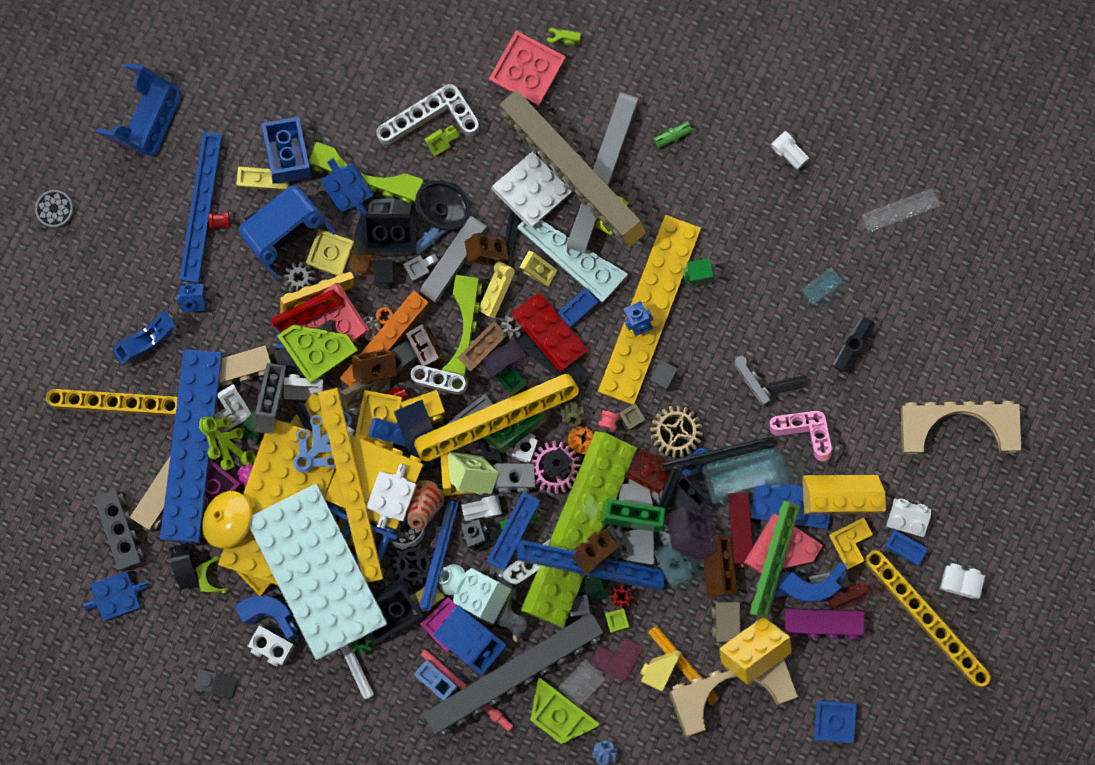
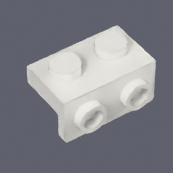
(299, 388)
(909, 517)

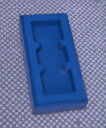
(578, 307)
(906, 548)

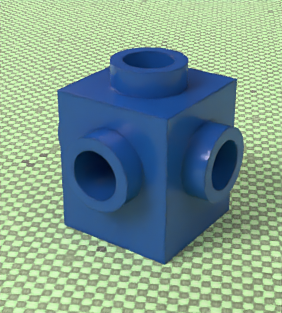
(192, 298)
(638, 319)

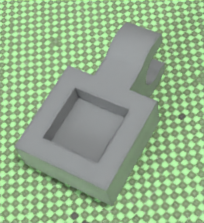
(418, 267)

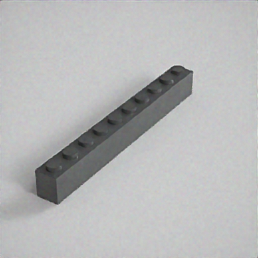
(509, 676)

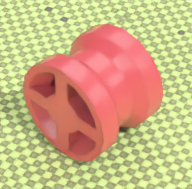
(609, 420)

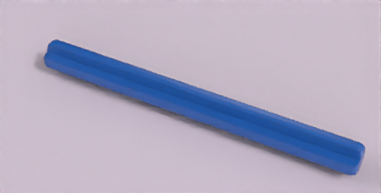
(439, 555)

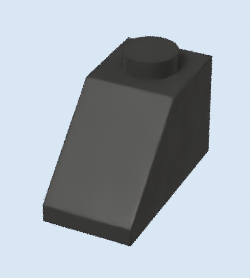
(388, 206)
(404, 358)

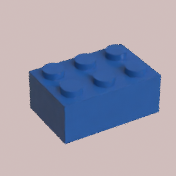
(285, 150)

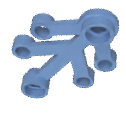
(319, 445)

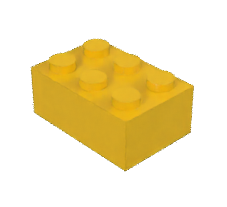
(755, 650)

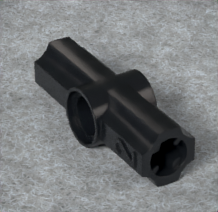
(859, 334)

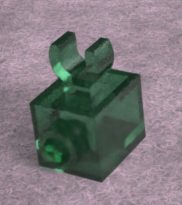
(595, 588)

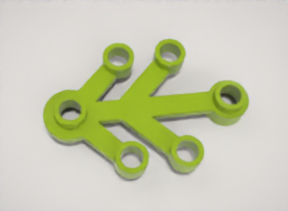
(209, 428)

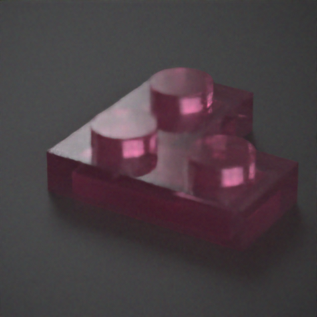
(619, 664)

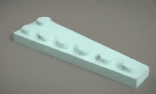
(586, 268)

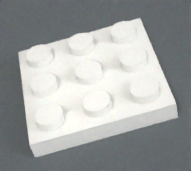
(531, 190)

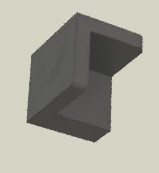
(664, 374)
(580, 607)

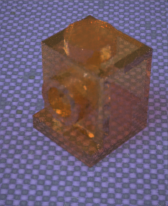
(360, 266)

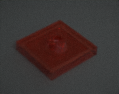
(647, 471)

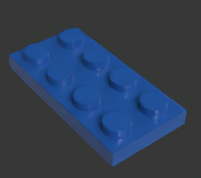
(769, 501)

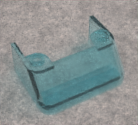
(744, 473)

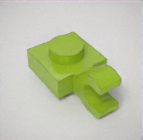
(567, 37)
(439, 141)

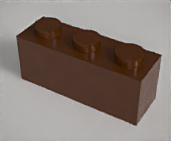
(720, 569)

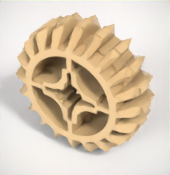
(667, 427)

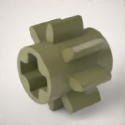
(572, 414)

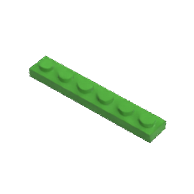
(774, 559)

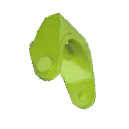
(201, 575)

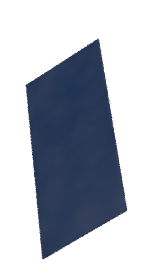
(414, 423)

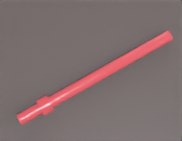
(495, 715)

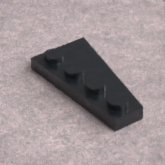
(536, 353)

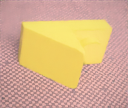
(538, 268)

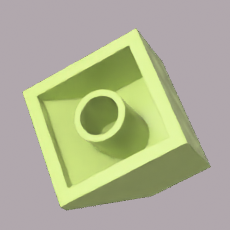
(471, 473)

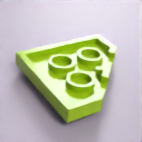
(316, 349)

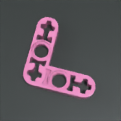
(813, 427)

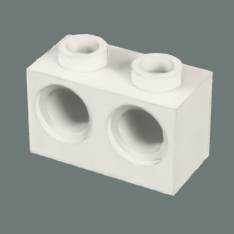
(273, 642)

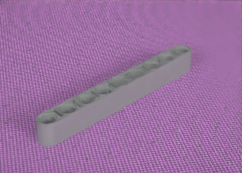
(604, 167)

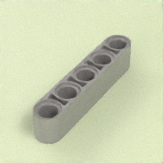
(451, 261)

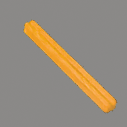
(681, 662)

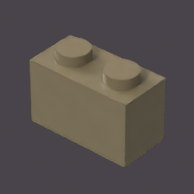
(727, 621)

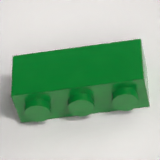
(632, 515)

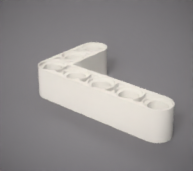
(429, 113)

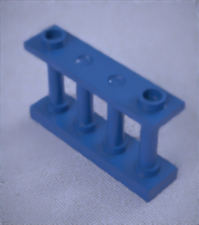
(387, 533)

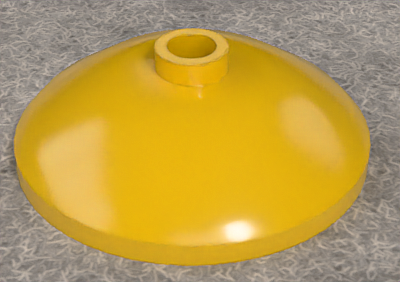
(227, 519)

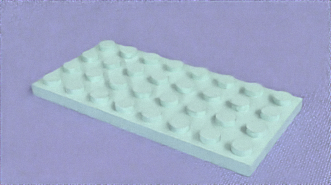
(316, 572)

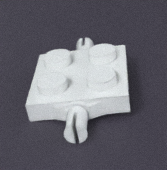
(391, 496)

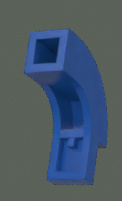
(146, 340)
(806, 592)
(260, 606)

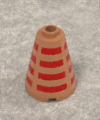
(425, 504)

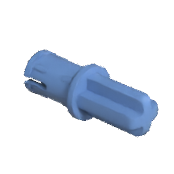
(428, 239)

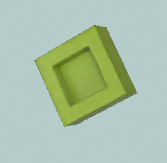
(617, 620)

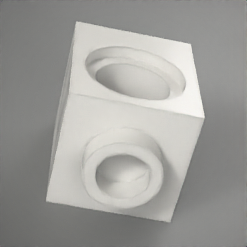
(525, 456)

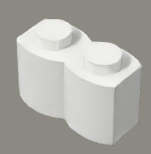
(962, 582)

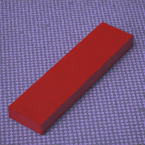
(307, 310)

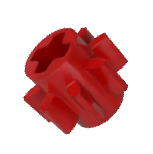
(620, 602)

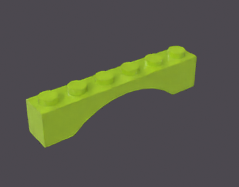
(402, 186)
(466, 294)

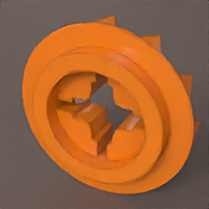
(574, 439)

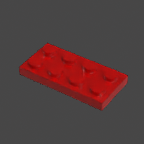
(549, 332)

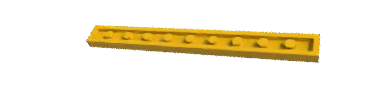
(350, 485)

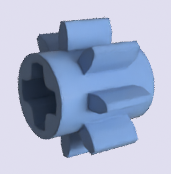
(604, 753)

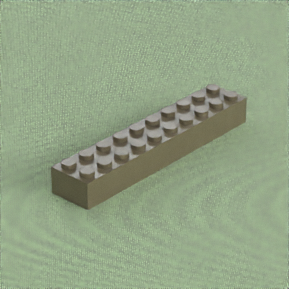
(572, 169)

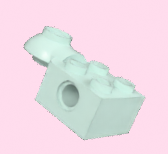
(474, 591)

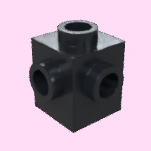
(560, 457)
(476, 535)

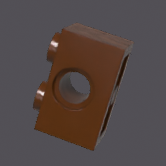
(364, 363)

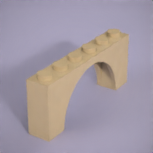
(1000, 418)
(690, 699)

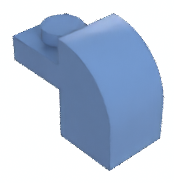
(435, 680)

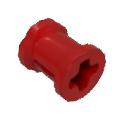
(213, 217)

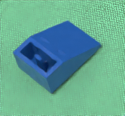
(469, 640)

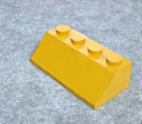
(843, 494)

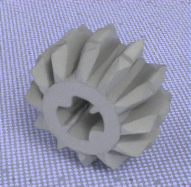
(299, 271)

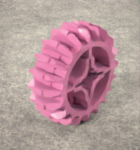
(539, 473)

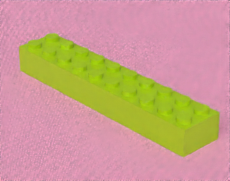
(596, 481)

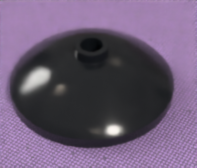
(443, 198)

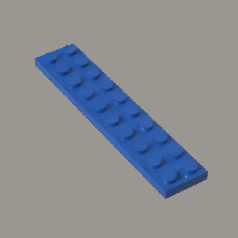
(190, 446)

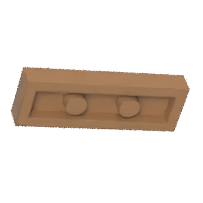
(482, 346)

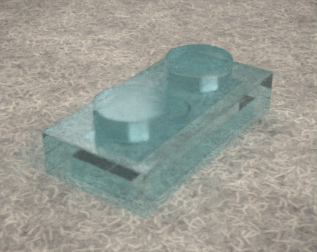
(821, 286)

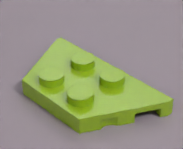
(559, 715)

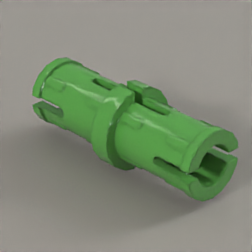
(672, 135)

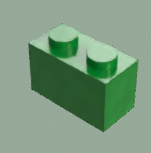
(698, 273)

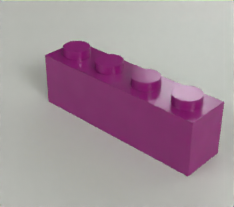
(824, 623)

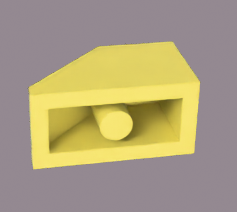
(659, 670)

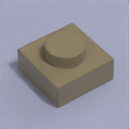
(632, 416)

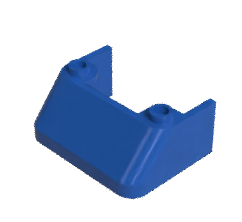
(152, 113)
(278, 220)

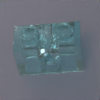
(673, 574)

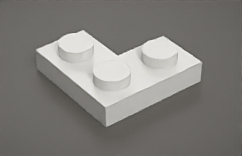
(234, 406)

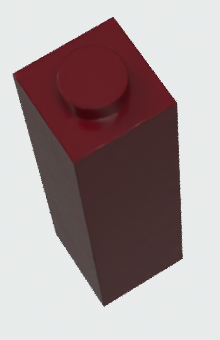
(740, 527)

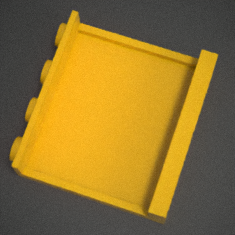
(370, 460)

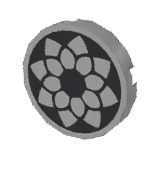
(54, 209)
(407, 535)

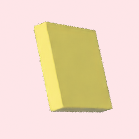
(330, 252)

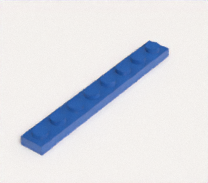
(200, 207)
(609, 569)

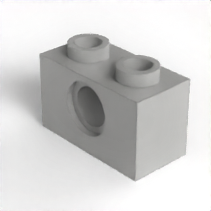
(523, 472)

